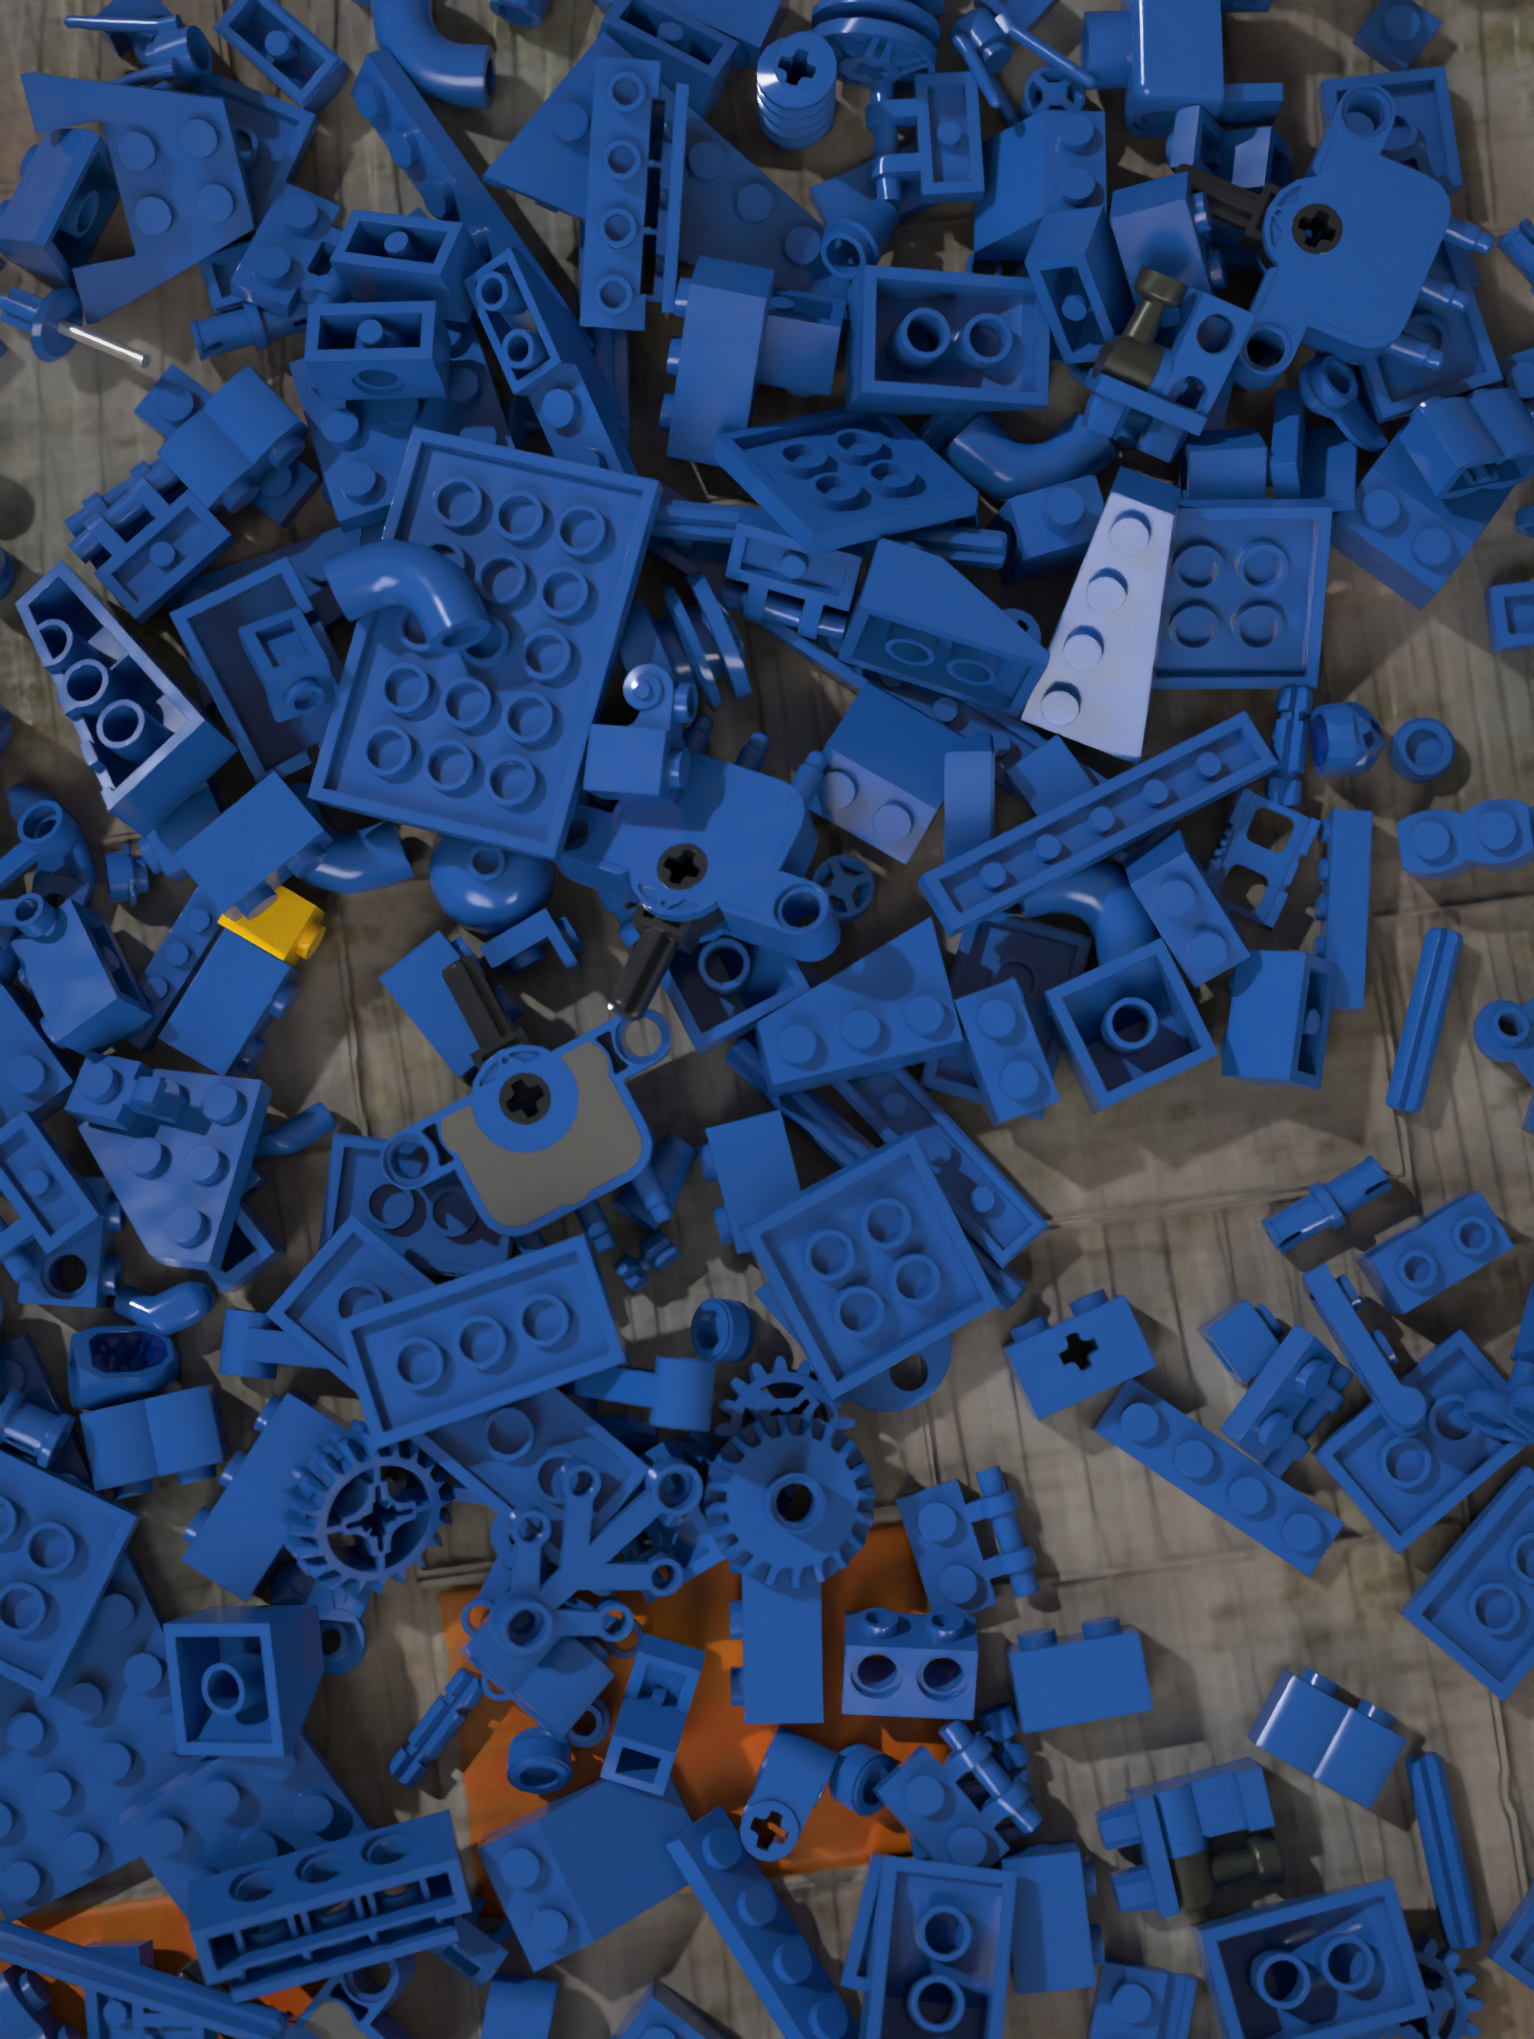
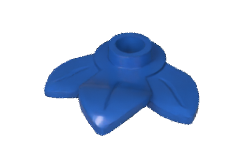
(1338, 393)
(335, 1611)

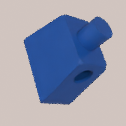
(1050, 528)

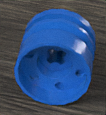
(880, 38)
(689, 642)

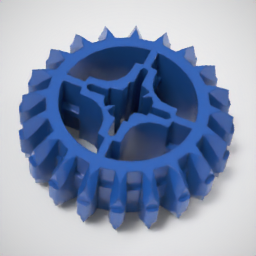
(349, 1496)

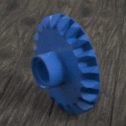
(744, 1493)

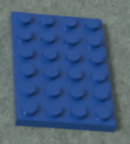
(499, 732)

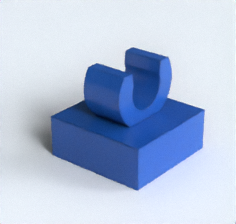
(476, 1953)

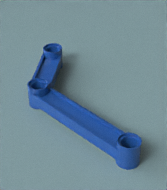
(675, 1391)

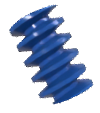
(796, 90)

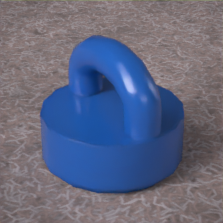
(722, 1331)
(538, 1761)
(856, 1774)

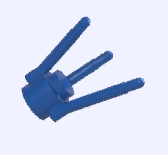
(985, 49)
(175, 57)

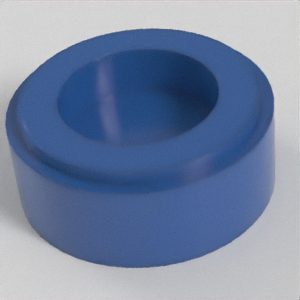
(1421, 750)

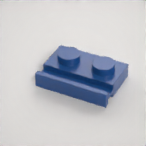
(1141, 2002)

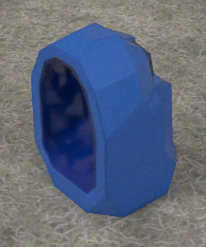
(1344, 739)
(118, 1365)

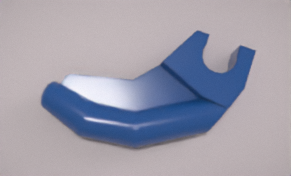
(68, 876)

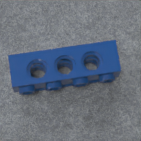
(618, 194)
(322, 1945)

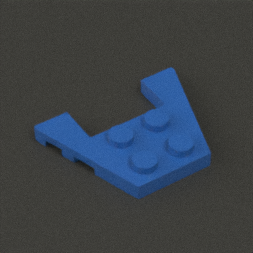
(173, 173)

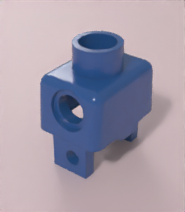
(1170, 59)

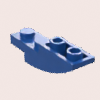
(549, 363)

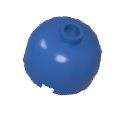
(488, 886)

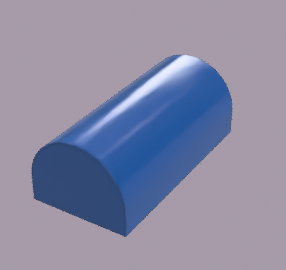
(284, 51)

